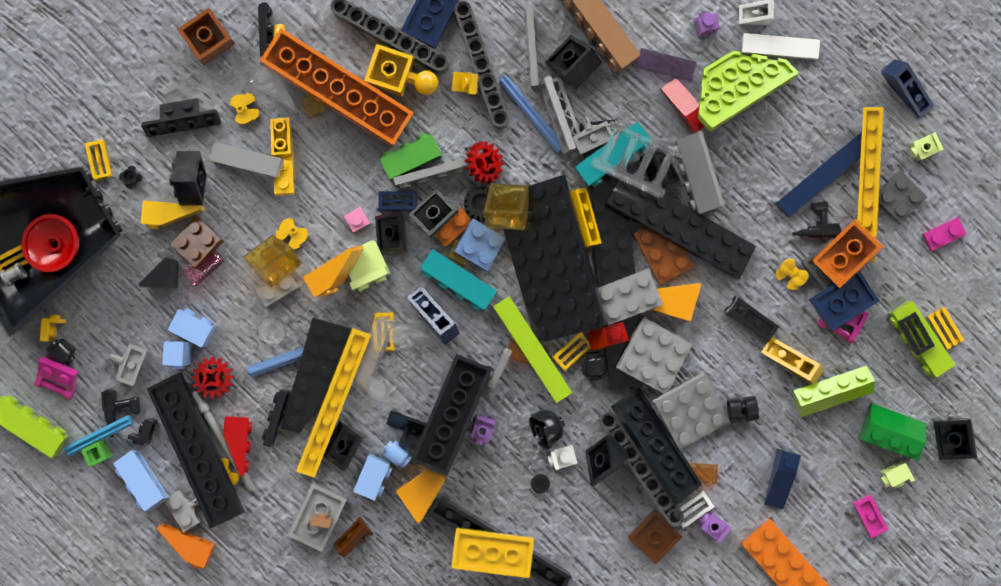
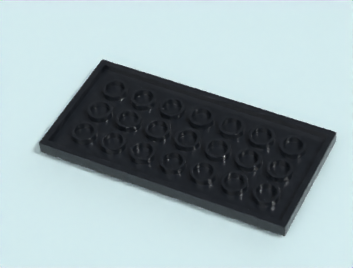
(555, 265)

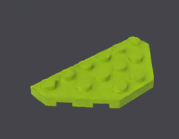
(737, 84)

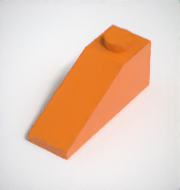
(189, 546)

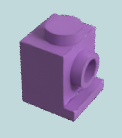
(706, 24)
(488, 424)
(720, 532)

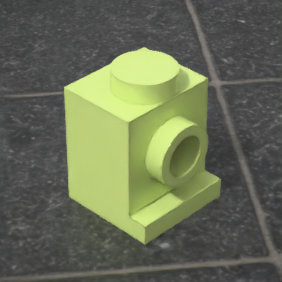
(932, 143)
(896, 475)

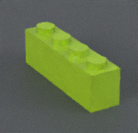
(936, 359)
(834, 391)
(31, 428)

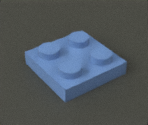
(479, 245)

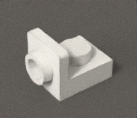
(562, 457)

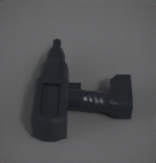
(821, 229)
(111, 406)

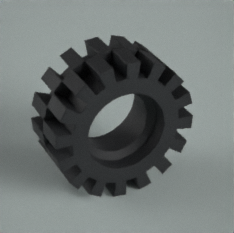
(469, 199)

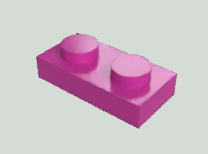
(944, 234)
(870, 516)

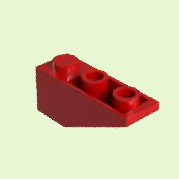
(235, 436)

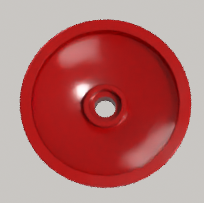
(39, 243)

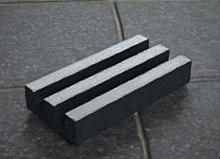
(907, 319)

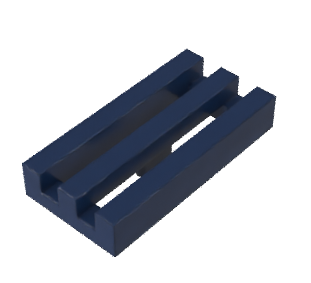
(397, 193)

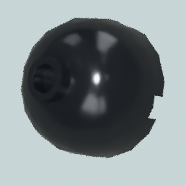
(547, 427)

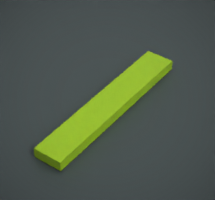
(532, 349)

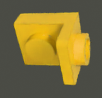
(464, 82)
(48, 328)

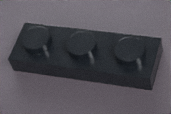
(275, 417)

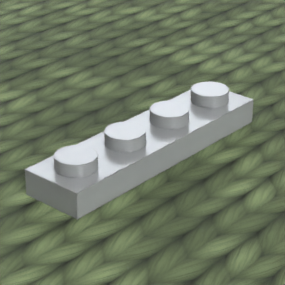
(423, 176)

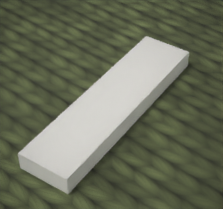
(780, 46)

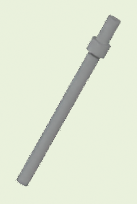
(204, 409)

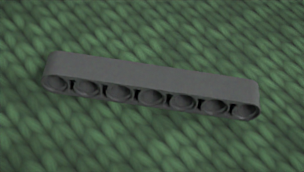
(384, 28)
(477, 56)
(644, 477)

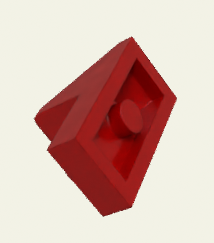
(607, 336)

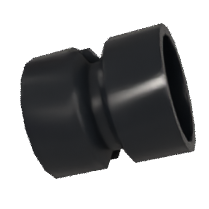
(749, 409)

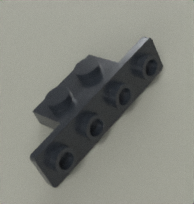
(180, 117)
(411, 428)

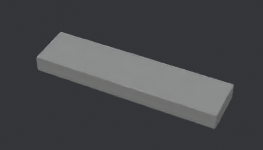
(532, 59)
(246, 160)

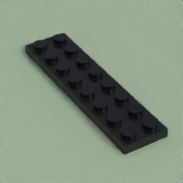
(683, 228)
(195, 450)

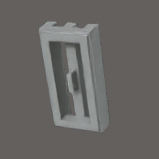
(499, 368)

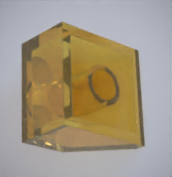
(507, 206)
(272, 260)

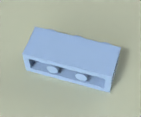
(140, 480)

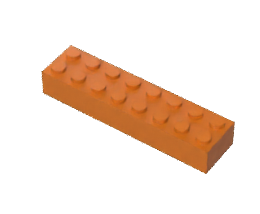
(336, 87)

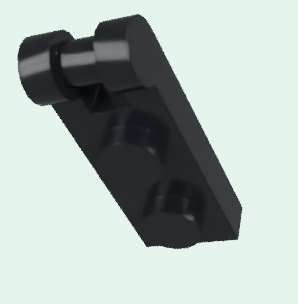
(265, 27)
(752, 319)

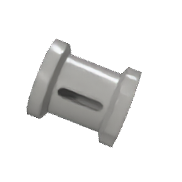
(13, 274)

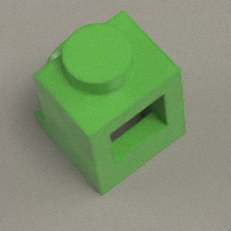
(97, 453)

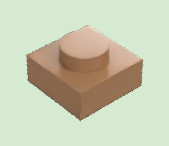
(321, 520)

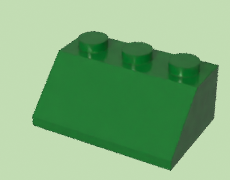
(894, 432)

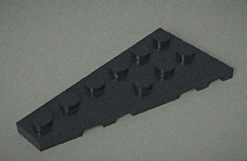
(315, 371)

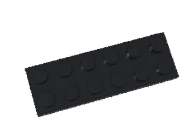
(656, 446)

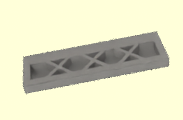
(556, 113)

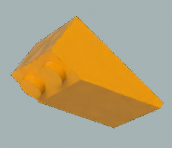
(332, 274)

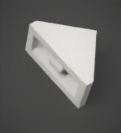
(756, 13)

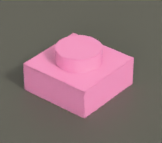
(357, 219)

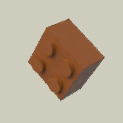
(206, 36)

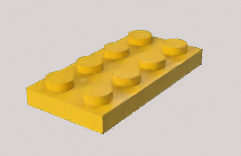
(492, 552)

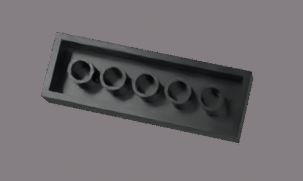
(451, 416)

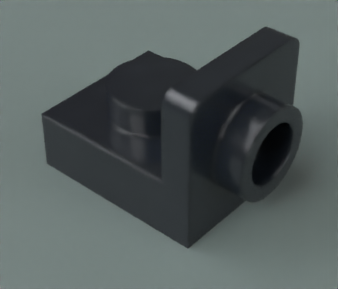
(146, 432)

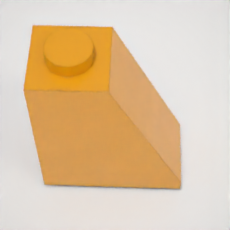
(679, 301)
(420, 493)

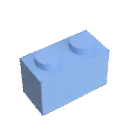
(192, 327)
(177, 354)
(372, 477)

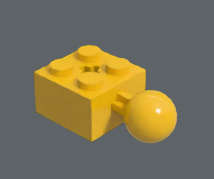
(402, 64)

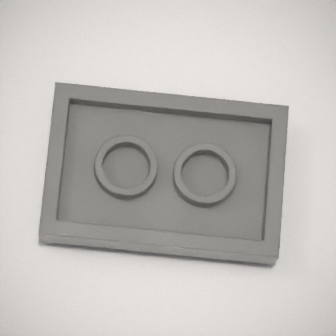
(629, 296)
(317, 501)

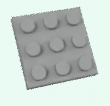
(653, 356)
(691, 411)

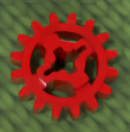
(484, 162)
(218, 383)

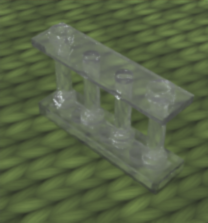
(637, 179)

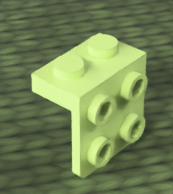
(368, 268)

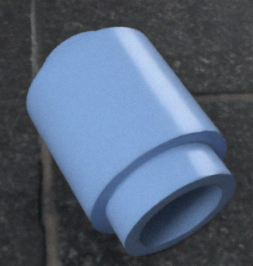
(397, 454)

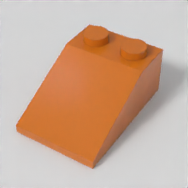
(848, 253)

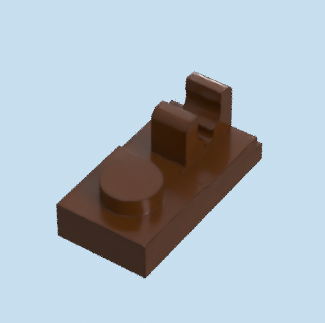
(349, 539)

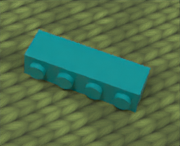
(593, 176)
(458, 279)

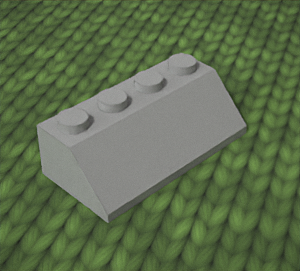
(699, 174)

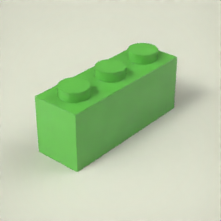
(410, 156)

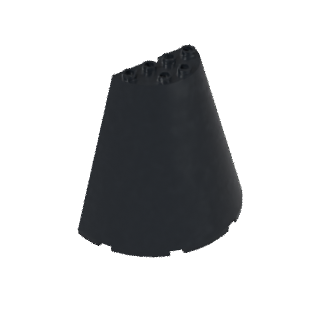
(57, 193)

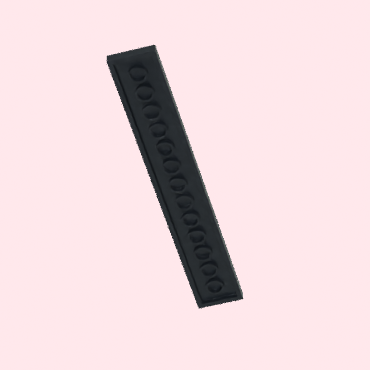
(613, 261)

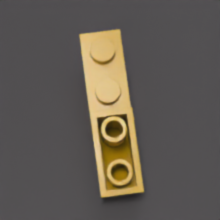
(283, 148)

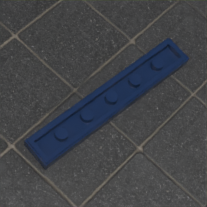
(821, 177)

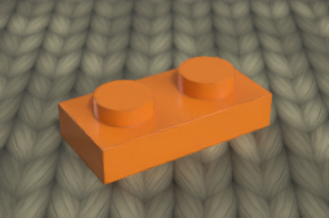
(453, 228)

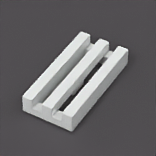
(706, 500)

